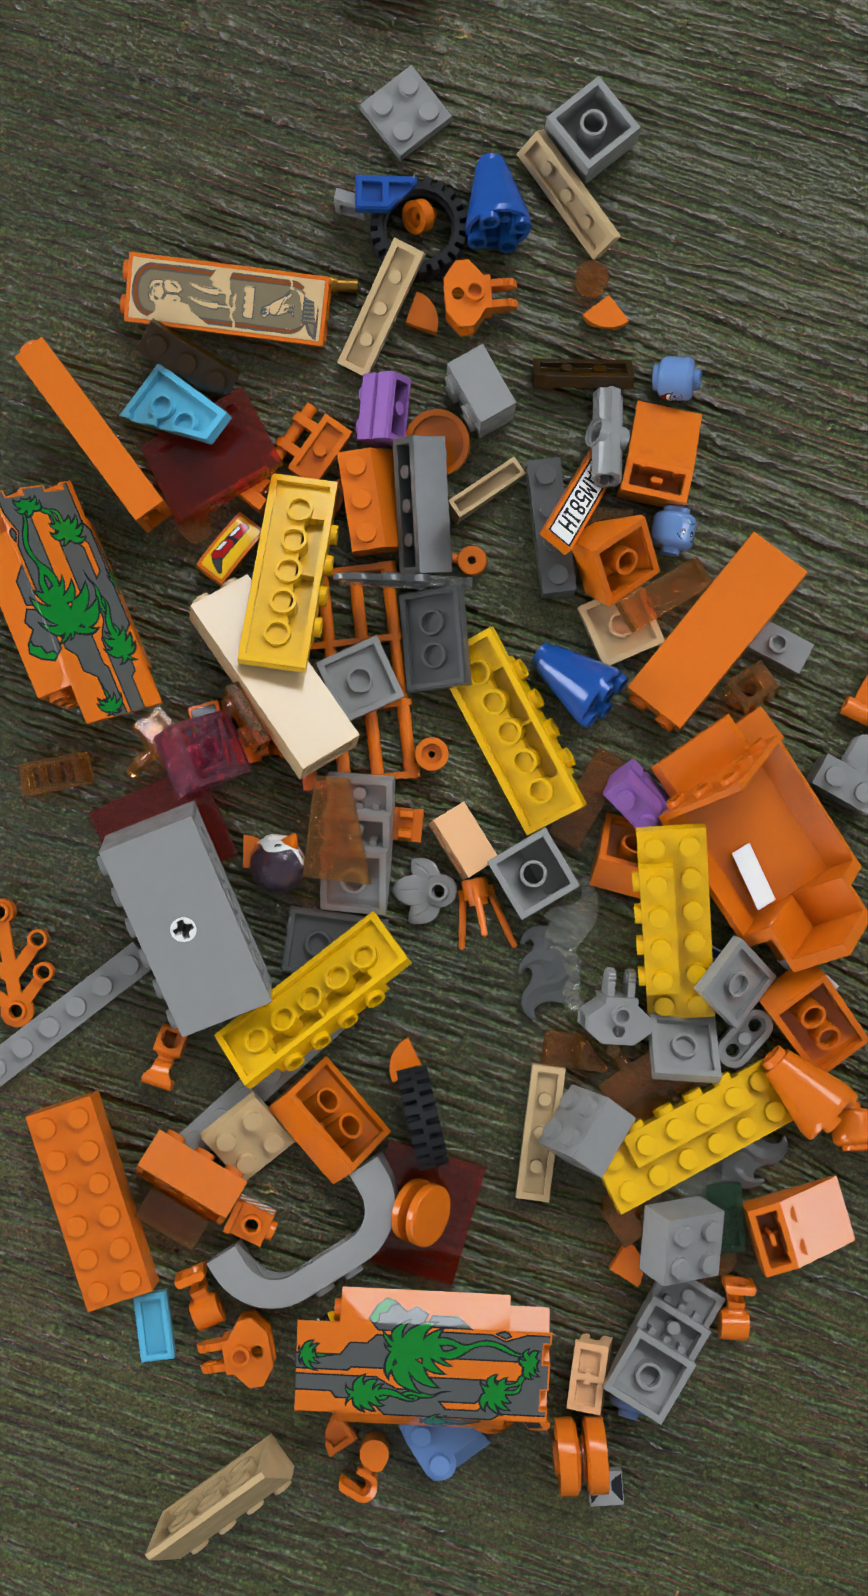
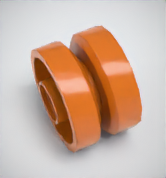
(581, 1455)

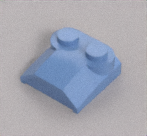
(443, 1448)

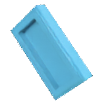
(154, 1326)

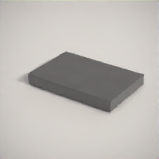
(435, 639)
(311, 932)

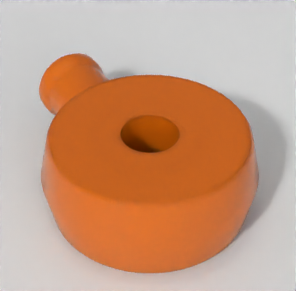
(464, 566)

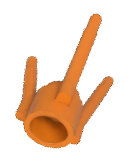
(476, 893)

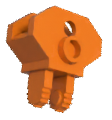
(474, 296)
(240, 1350)

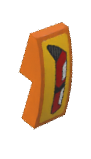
(229, 549)

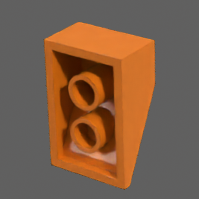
(813, 1017)

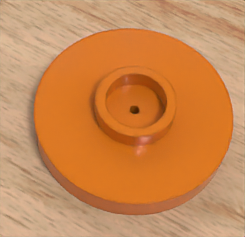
(444, 423)

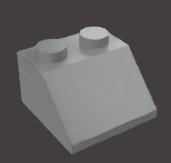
(533, 873)

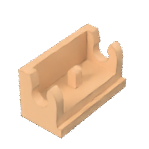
(462, 840)
(588, 1374)

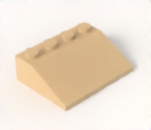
(221, 1500)

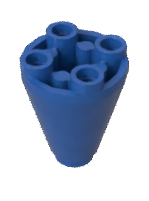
(496, 208)
(579, 682)

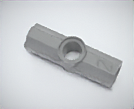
(607, 437)

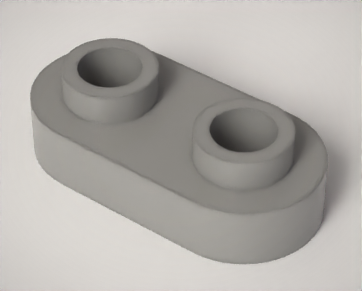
(746, 1040)

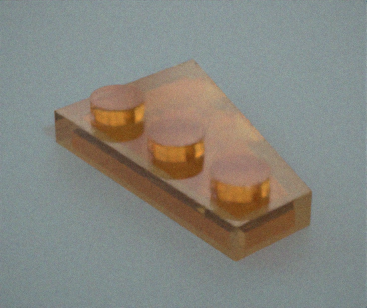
(334, 834)

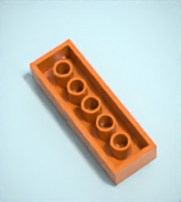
(92, 1200)

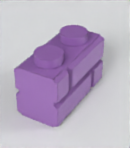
(383, 408)
(636, 795)

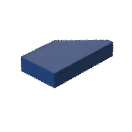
(381, 193)

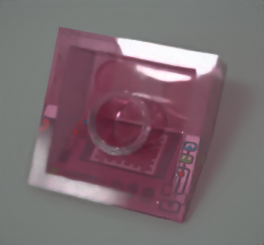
(201, 753)

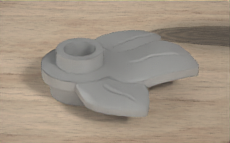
(420, 893)

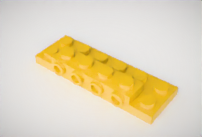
(290, 573)
(517, 735)
(673, 918)
(314, 1002)
(693, 1135)

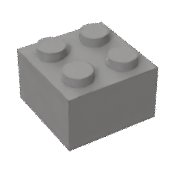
(592, 130)
(479, 391)
(586, 1130)
(681, 1240)

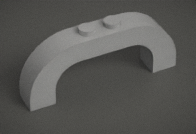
(263, 1288)

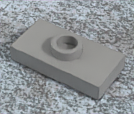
(782, 648)

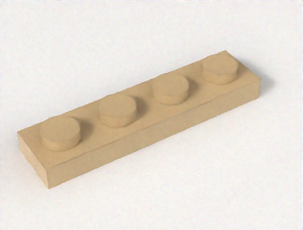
(568, 194)
(381, 307)
(535, 1160)

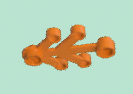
(12, 969)

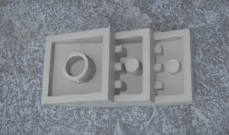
(375, 810)
(663, 1346)

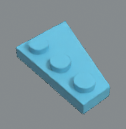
(175, 408)

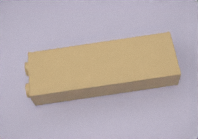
(290, 704)

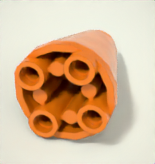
(807, 1091)

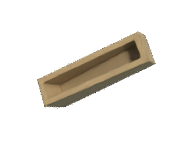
(485, 490)

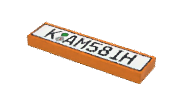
(573, 508)

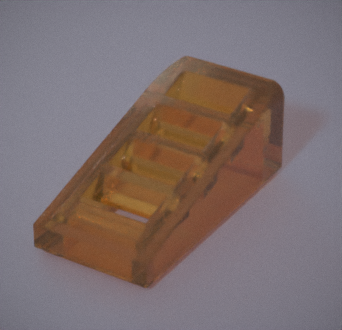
(76, 769)

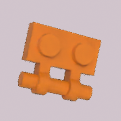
(319, 449)

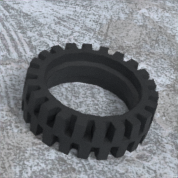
(456, 214)
(422, 1117)

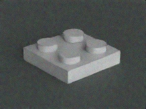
(405, 113)
(361, 678)
(735, 982)
(684, 1049)

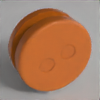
(420, 1212)

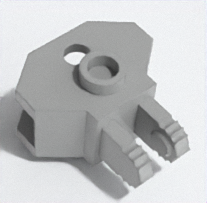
(615, 1015)

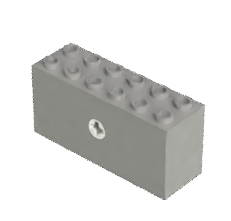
(185, 919)

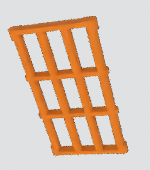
(394, 637)

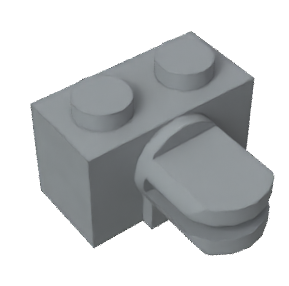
(844, 779)

